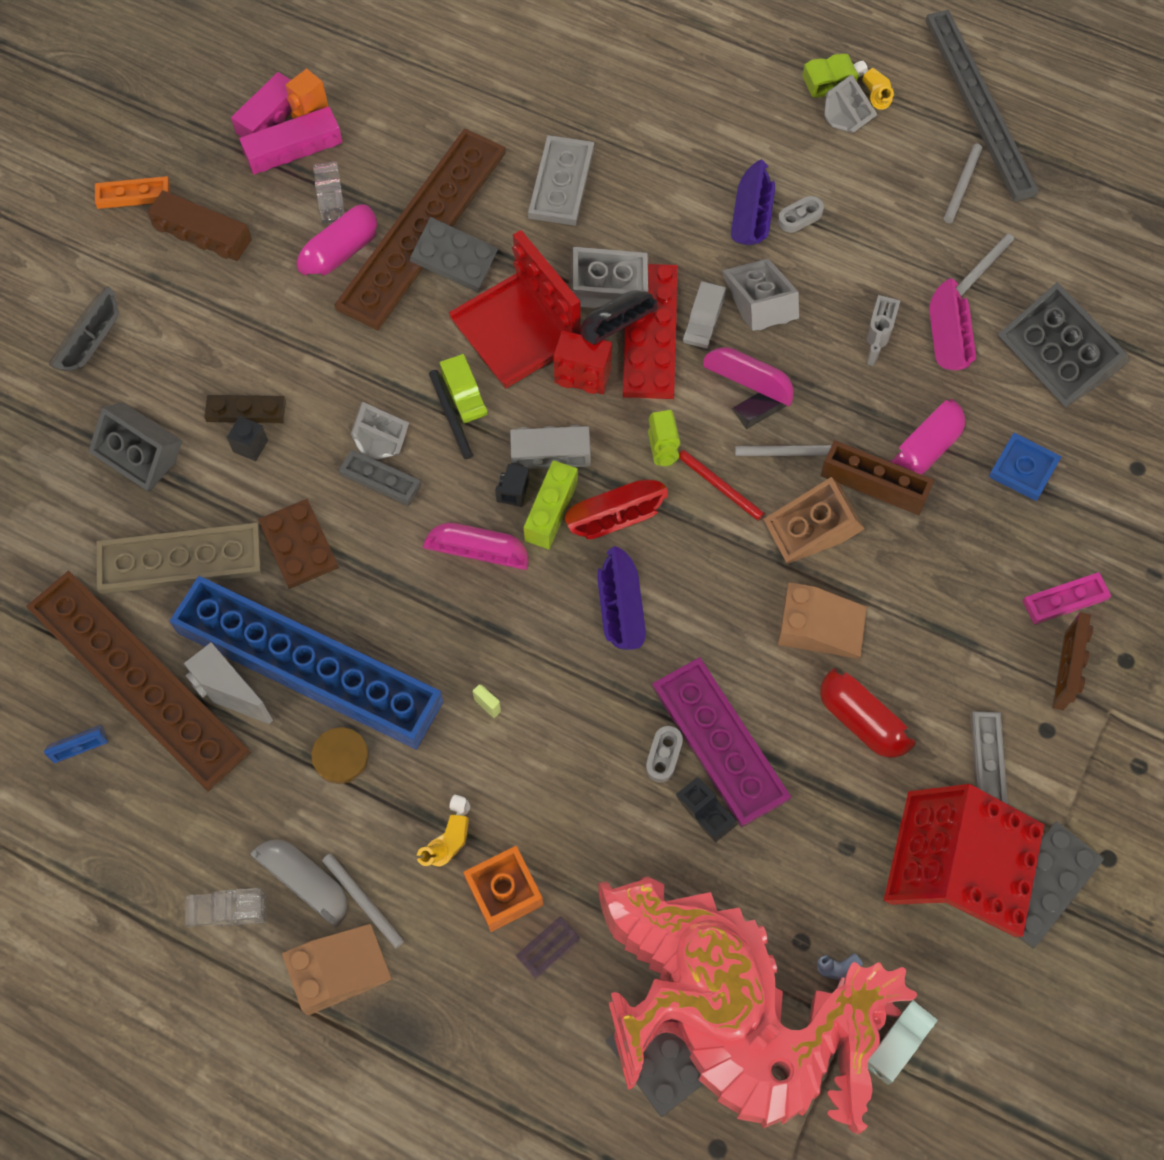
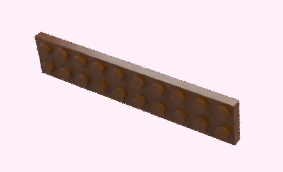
(443, 197)
(139, 681)

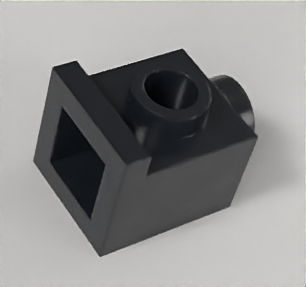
(513, 485)

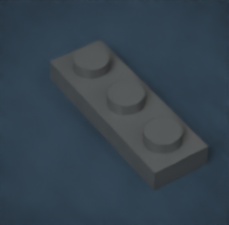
(380, 477)

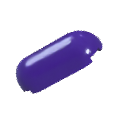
(753, 205)
(621, 601)

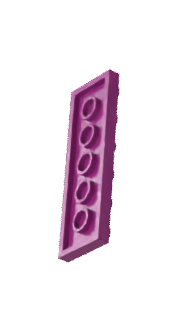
(721, 742)

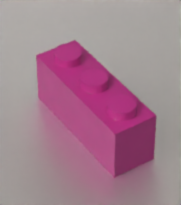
(264, 108)

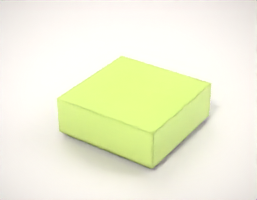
(487, 700)

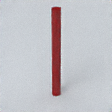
(721, 485)

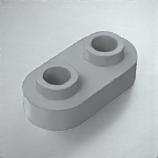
(798, 214)
(664, 755)

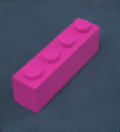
(291, 140)

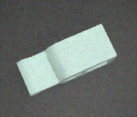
(901, 1042)

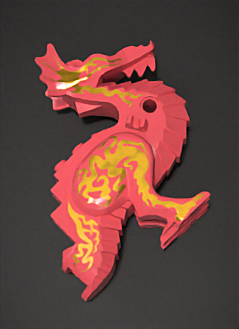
(726, 1008)

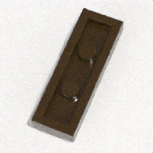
(251, 407)

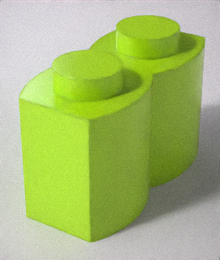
(825, 74)
(663, 437)

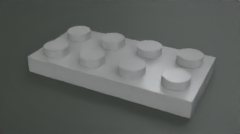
(561, 180)

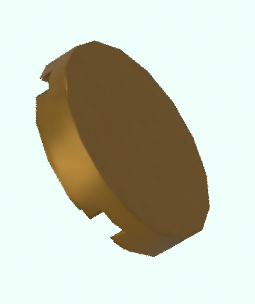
(340, 755)

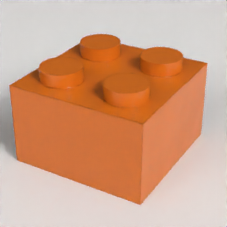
(503, 888)

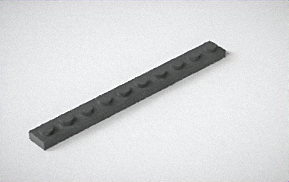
(981, 106)

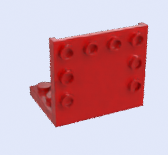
(520, 318)
(966, 853)

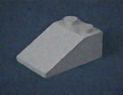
(605, 274)
(762, 294)
(218, 680)

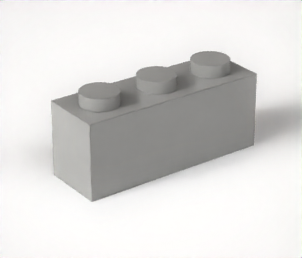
(541, 446)

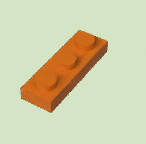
(130, 192)

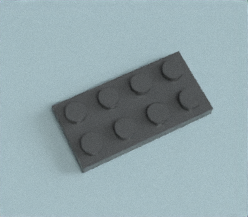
(1060, 874)

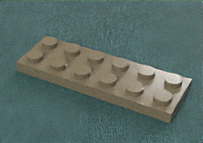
(178, 558)

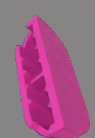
(338, 241)
(951, 328)
(750, 373)
(932, 438)
(477, 544)

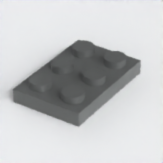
(453, 254)
(666, 1073)

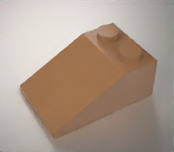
(814, 522)
(821, 622)
(336, 968)

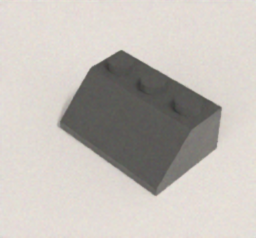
(134, 445)

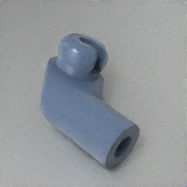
(834, 969)

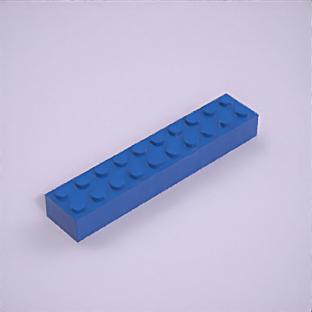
(308, 662)

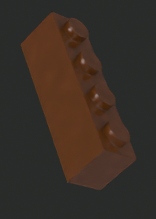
(199, 226)
(877, 477)

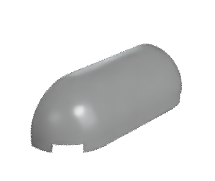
(303, 878)

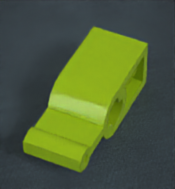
(463, 388)

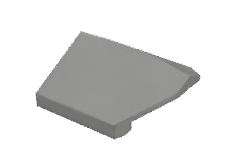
(848, 106)
(378, 432)

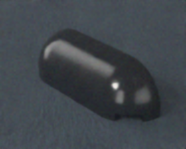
(617, 315)

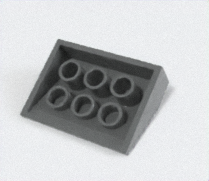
(1064, 345)

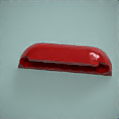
(616, 509)
(864, 715)

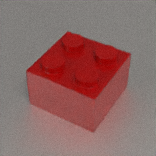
(582, 363)

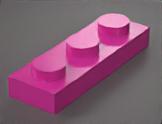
(1066, 598)

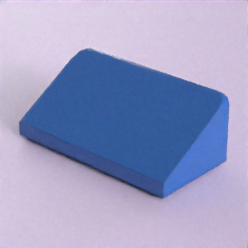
(76, 744)

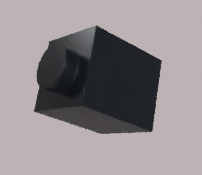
(247, 438)

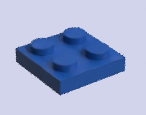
(1025, 466)

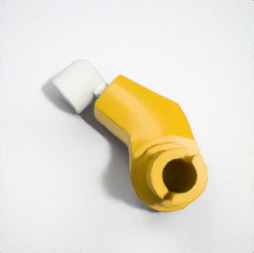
(877, 84)
(447, 845)

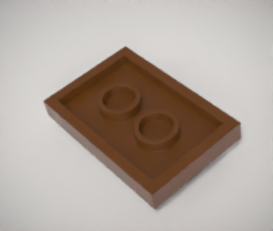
(298, 543)
(1072, 661)

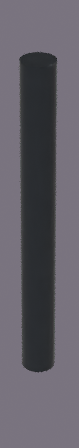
(450, 414)

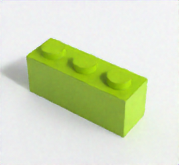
(551, 504)

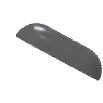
(86, 332)

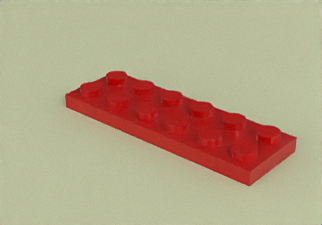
(652, 340)

